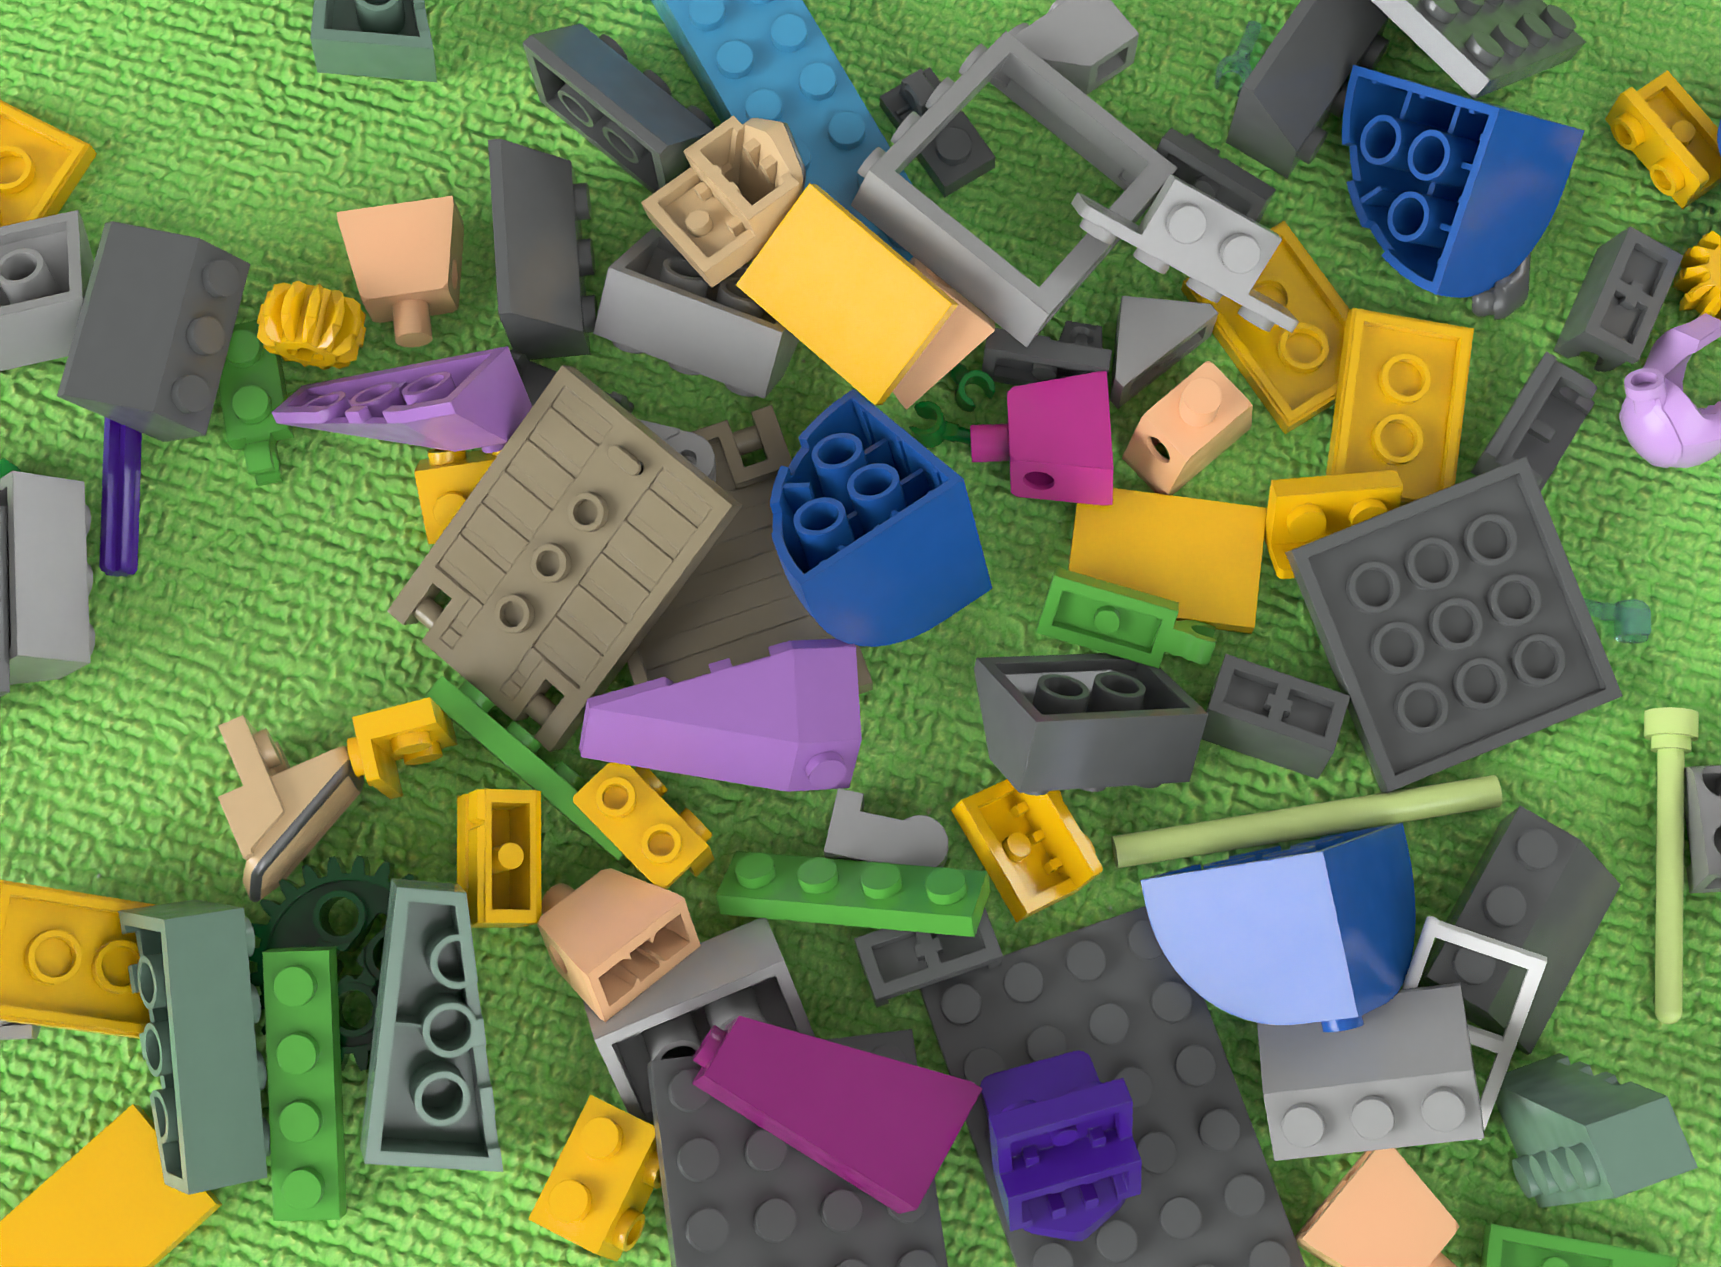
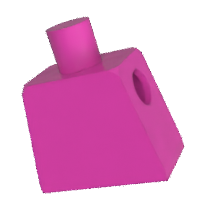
(1054, 440)

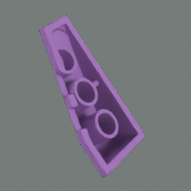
(429, 404)
(758, 724)

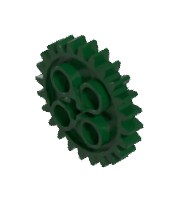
(304, 922)

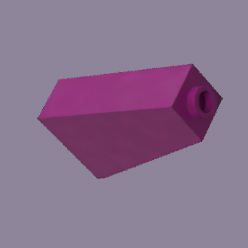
(841, 1106)

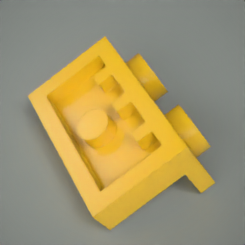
(1321, 505)
(406, 732)

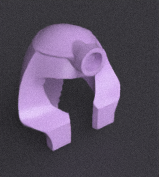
(1658, 414)

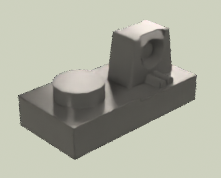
(957, 152)
(1217, 177)
(1044, 359)

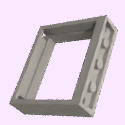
(956, 252)

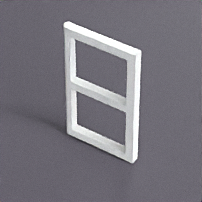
(1502, 1045)

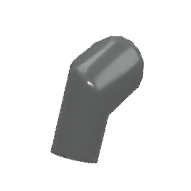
(1506, 295)

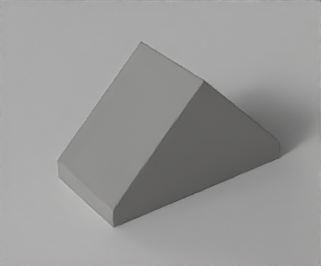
(1153, 339)

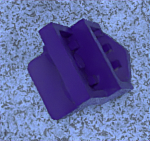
(1061, 1145)

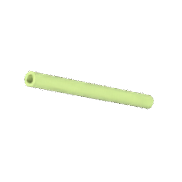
(1306, 821)

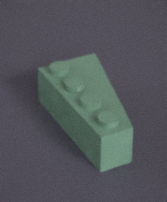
(373, 39)
(201, 1041)
(428, 1058)
(1587, 1133)

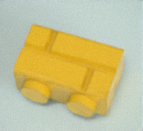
(500, 856)

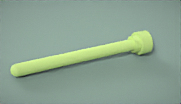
(1671, 737)

